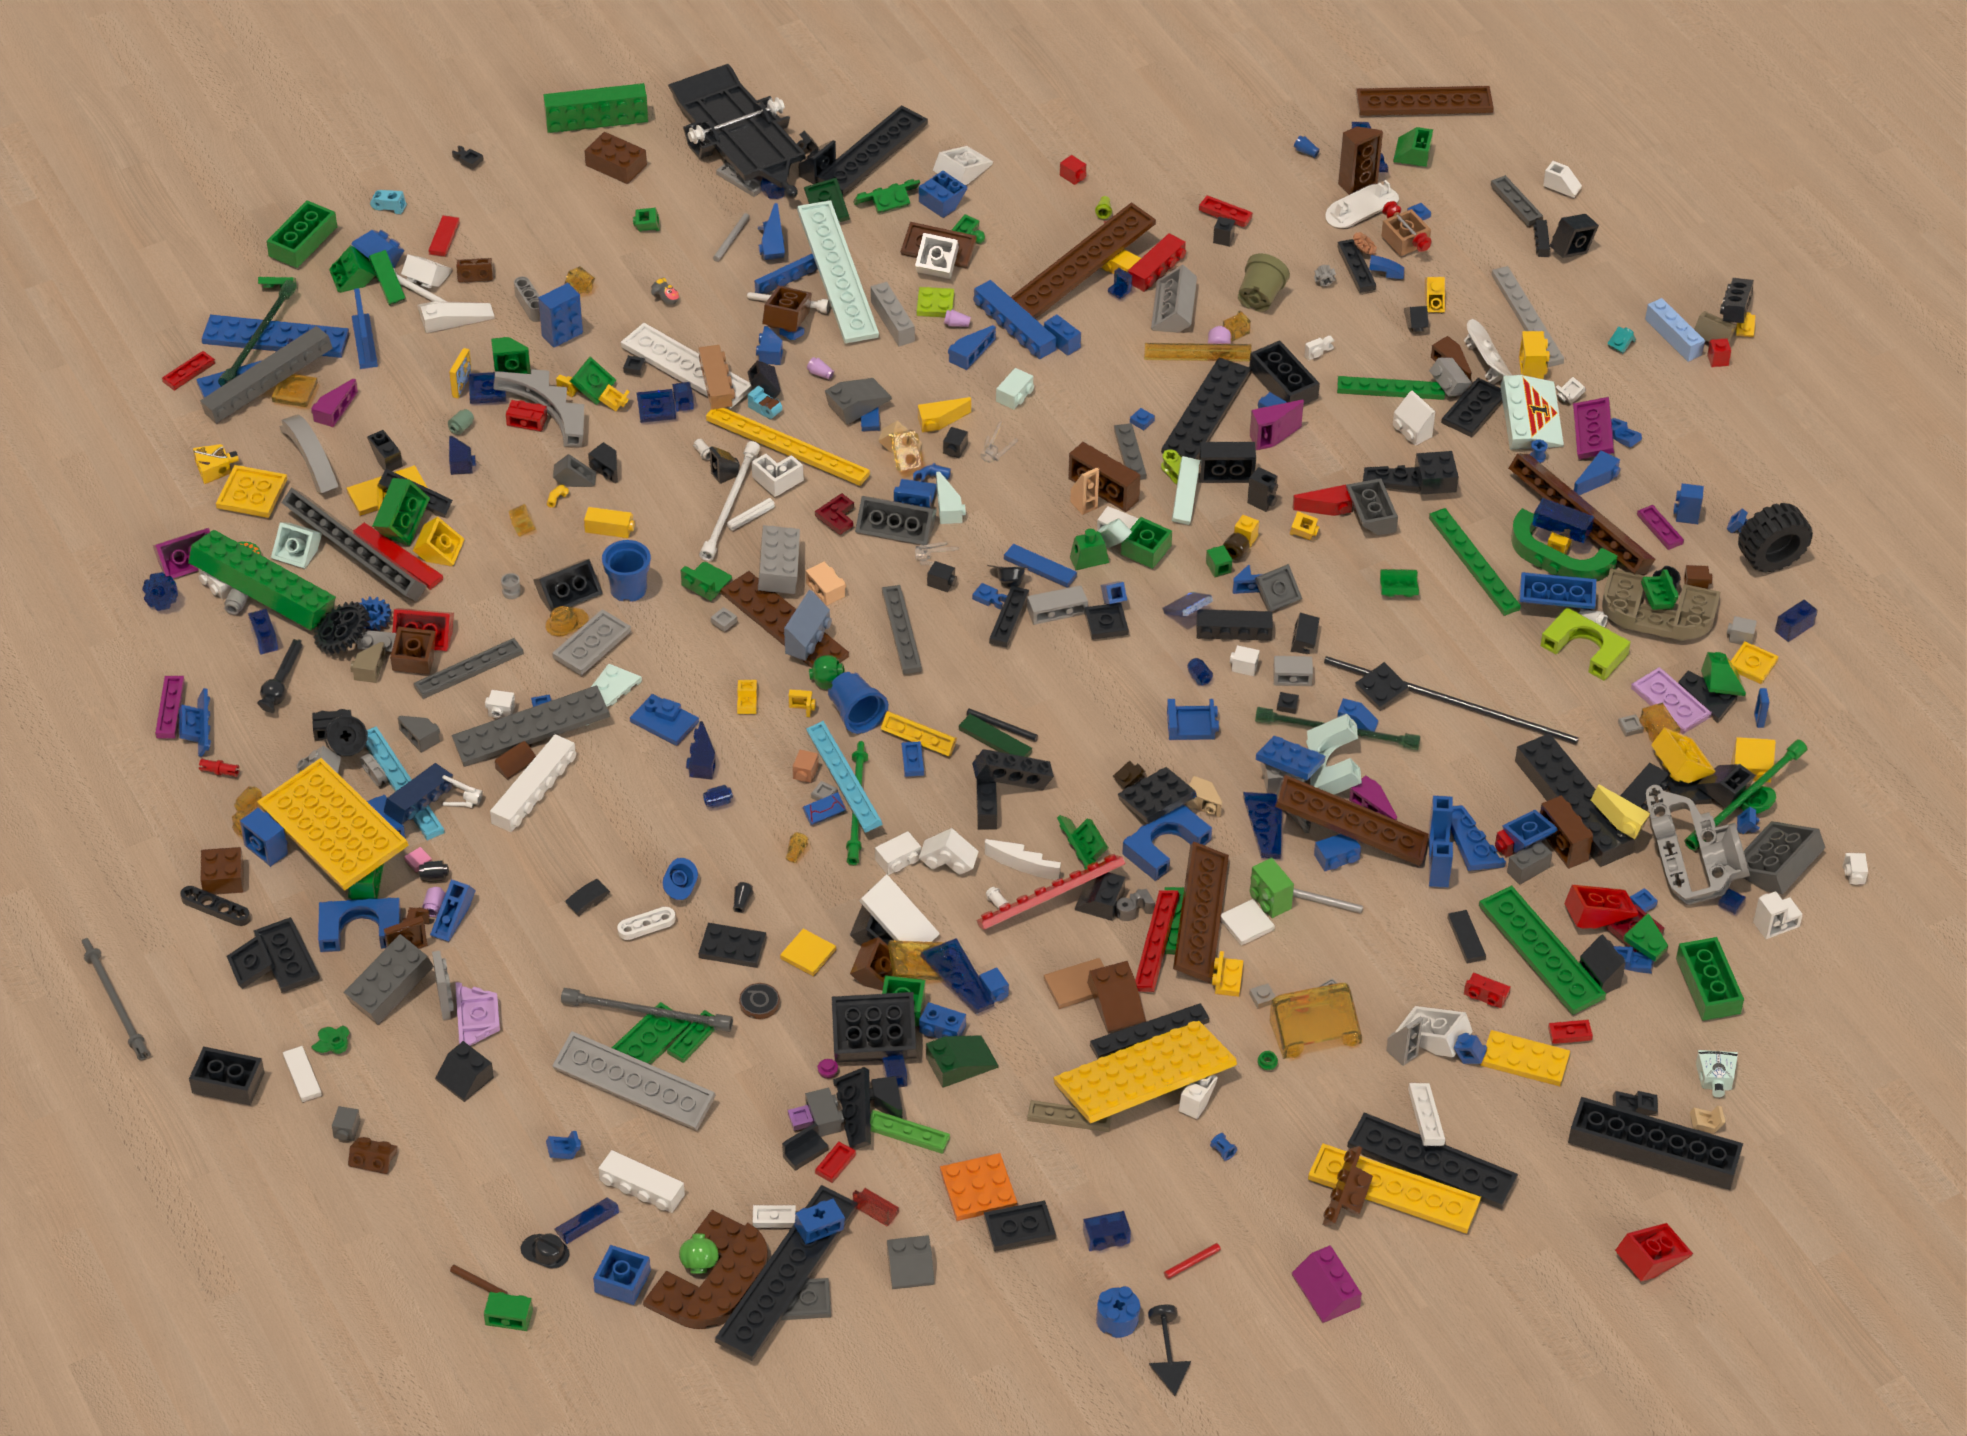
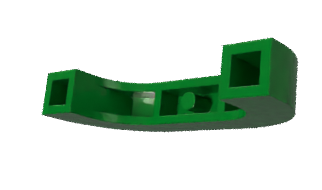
(1554, 560)

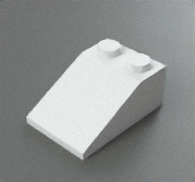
(962, 163)
(1439, 1029)

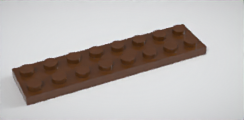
(1424, 100)
(773, 614)
(1352, 820)
(1201, 912)

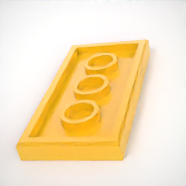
(365, 493)

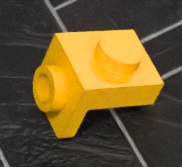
(1747, 328)
(614, 398)
(802, 700)

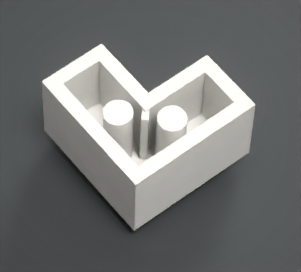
(777, 476)
(949, 849)
(1776, 915)

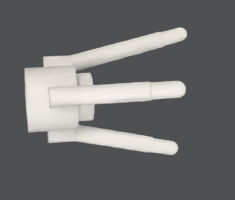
(471, 794)

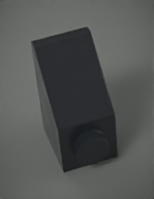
(1416, 317)
(723, 465)
(886, 1096)

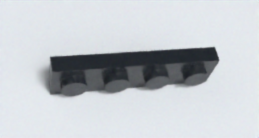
(1356, 265)
(437, 503)
(1009, 616)

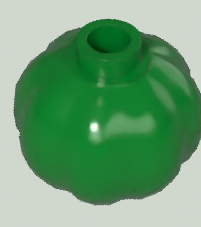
(825, 670)

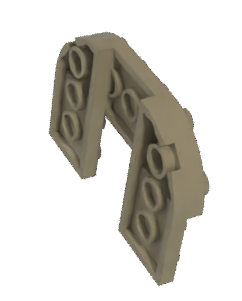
(1690, 621)

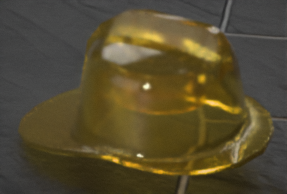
(566, 620)

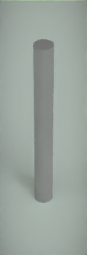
(731, 237)
(1327, 900)

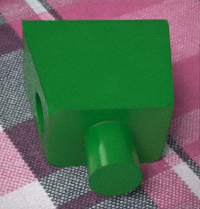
(1088, 550)

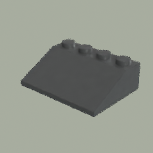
(1781, 855)

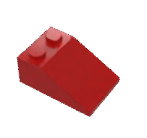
(1598, 906)
(1652, 1251)

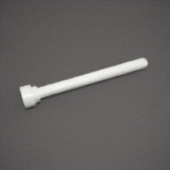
(418, 289)
(822, 305)

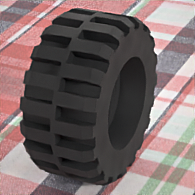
(1775, 537)

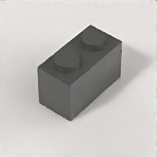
(1529, 862)
(824, 1111)

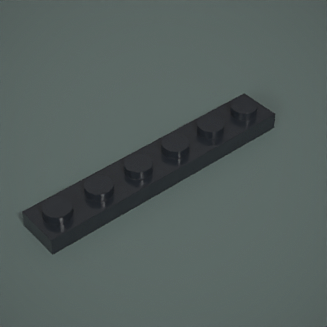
(1139, 1033)

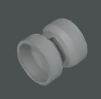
(511, 586)

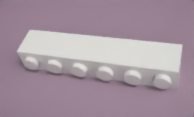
(533, 783)

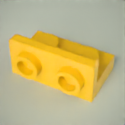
(1228, 975)

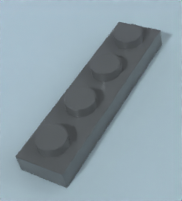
(1516, 200)
(1129, 448)

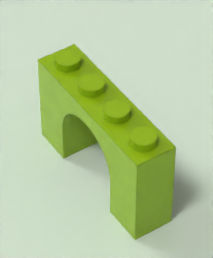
(1572, 626)

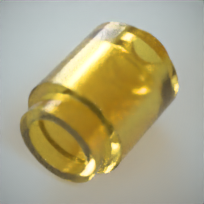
(248, 796)

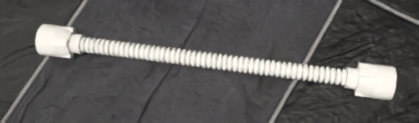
(709, 548)

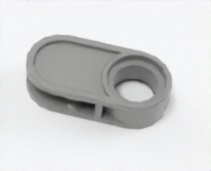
(373, 769)

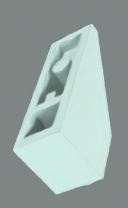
(949, 502)

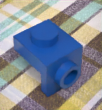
(563, 1146)

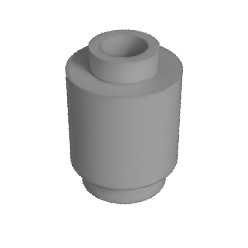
(235, 601)

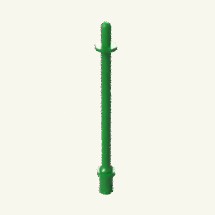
(853, 845)

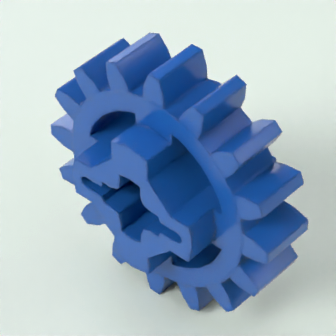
(375, 608)

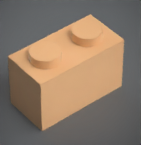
(825, 583)

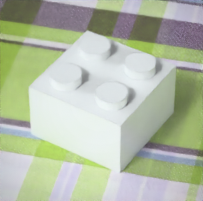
(937, 256)

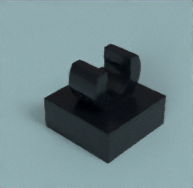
(807, 142)

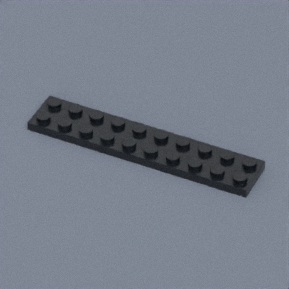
(778, 1284)

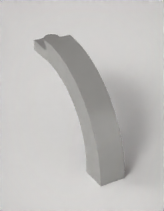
(311, 450)

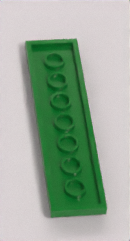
(1542, 950)

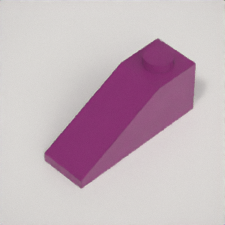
(334, 403)
(1371, 796)

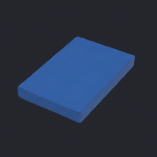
(670, 731)

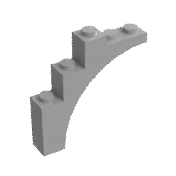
(536, 388)

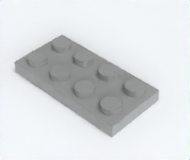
(591, 642)

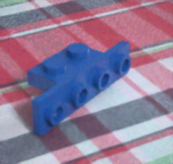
(194, 722)

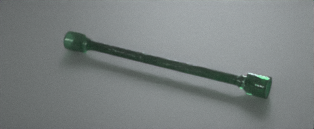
(287, 290)
(1267, 715)

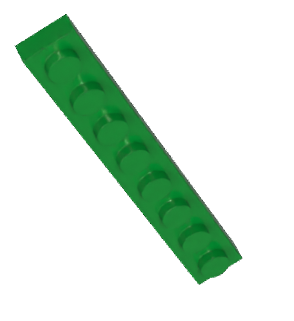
(1474, 562)

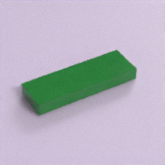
(387, 277)
(690, 1039)

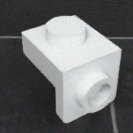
(1570, 391)

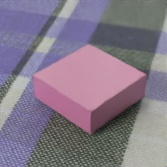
(417, 858)

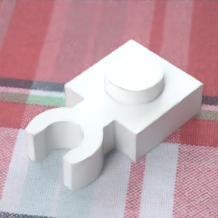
(1316, 347)

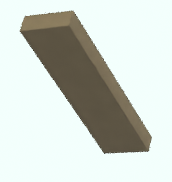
(1064, 1116)

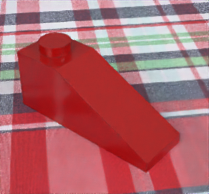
(1326, 501)

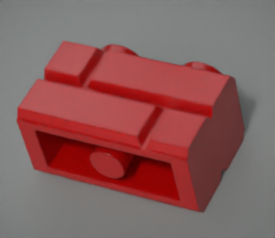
(526, 415)

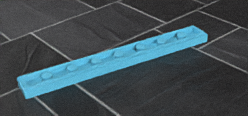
(844, 776)
(397, 778)

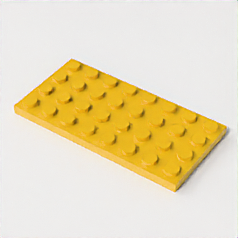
(333, 824)
(1144, 1071)

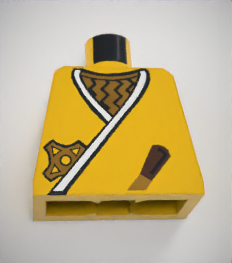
(213, 462)

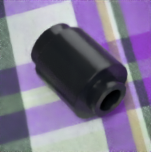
(433, 871)

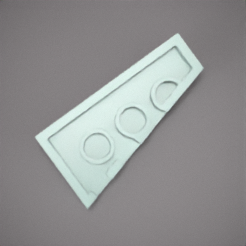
(615, 682)

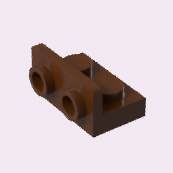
(474, 270)

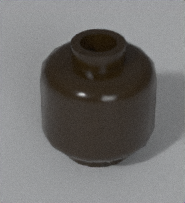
(1236, 545)

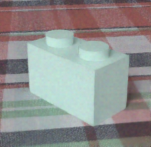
(1014, 388)

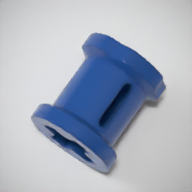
(1539, 447)
(1223, 1146)

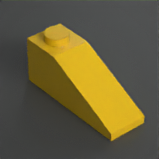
(940, 414)

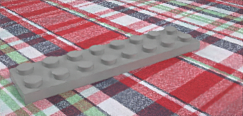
(634, 1080)

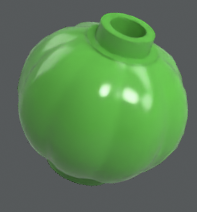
(698, 1253)

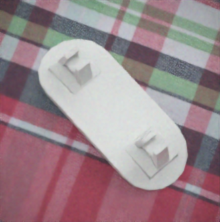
(1360, 205)
(1480, 338)

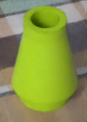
(1103, 209)

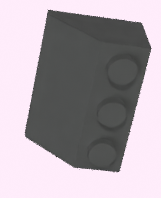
(1373, 506)

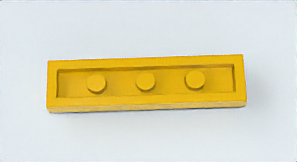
(917, 732)

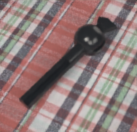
(274, 690)

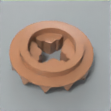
(1364, 243)

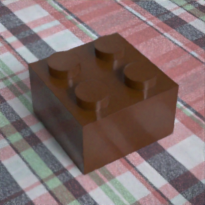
(222, 870)

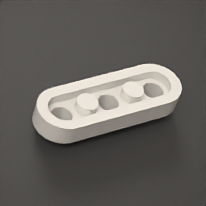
(652, 919)

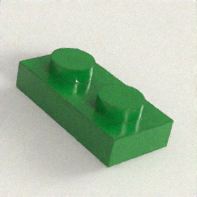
(268, 282)

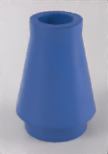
(1305, 146)

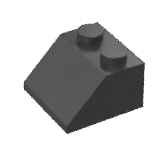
(910, 1262)

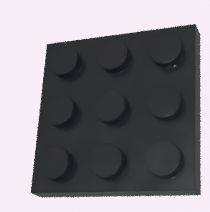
(1157, 795)

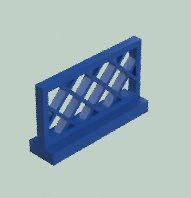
(363, 336)

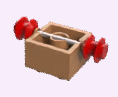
(1405, 230)

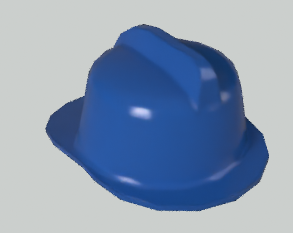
(680, 878)

